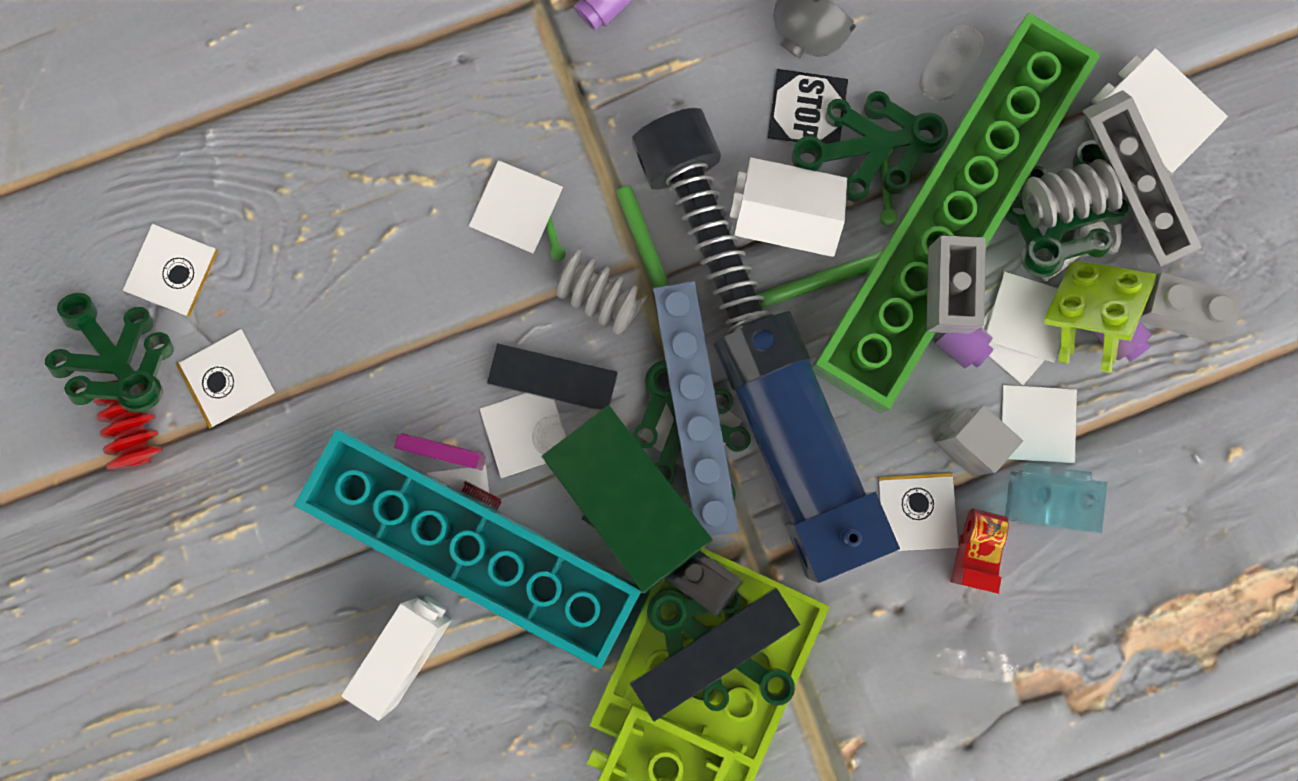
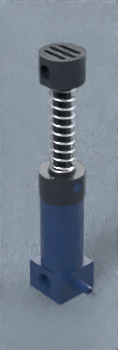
(769, 368)

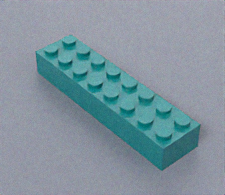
(468, 547)

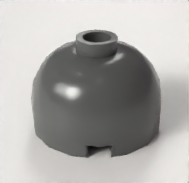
(811, 26)

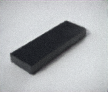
(552, 377)

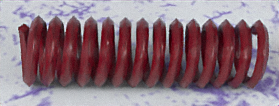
(489, 495)

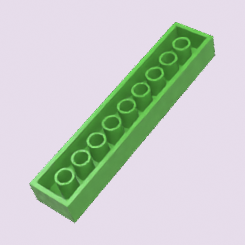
(960, 196)

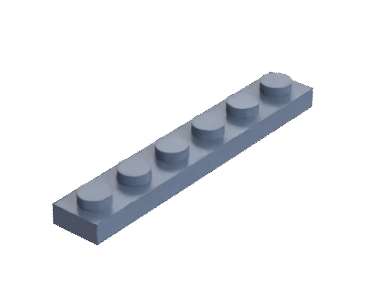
(695, 408)

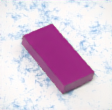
(440, 451)

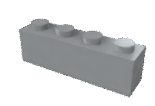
(1142, 178)

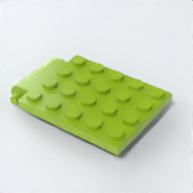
(692, 739)

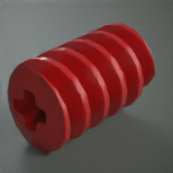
(129, 435)

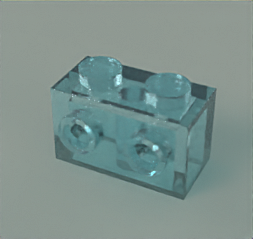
(1056, 500)

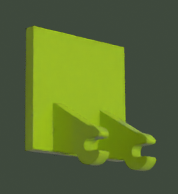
(1099, 301)

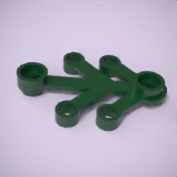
(875, 142)
(1049, 244)
(80, 314)
(656, 405)
(694, 629)

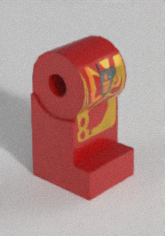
(981, 551)

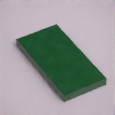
(627, 499)

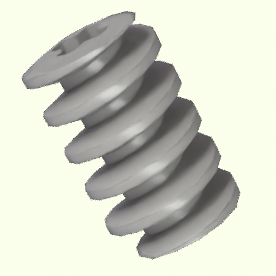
(1071, 190)
(599, 293)

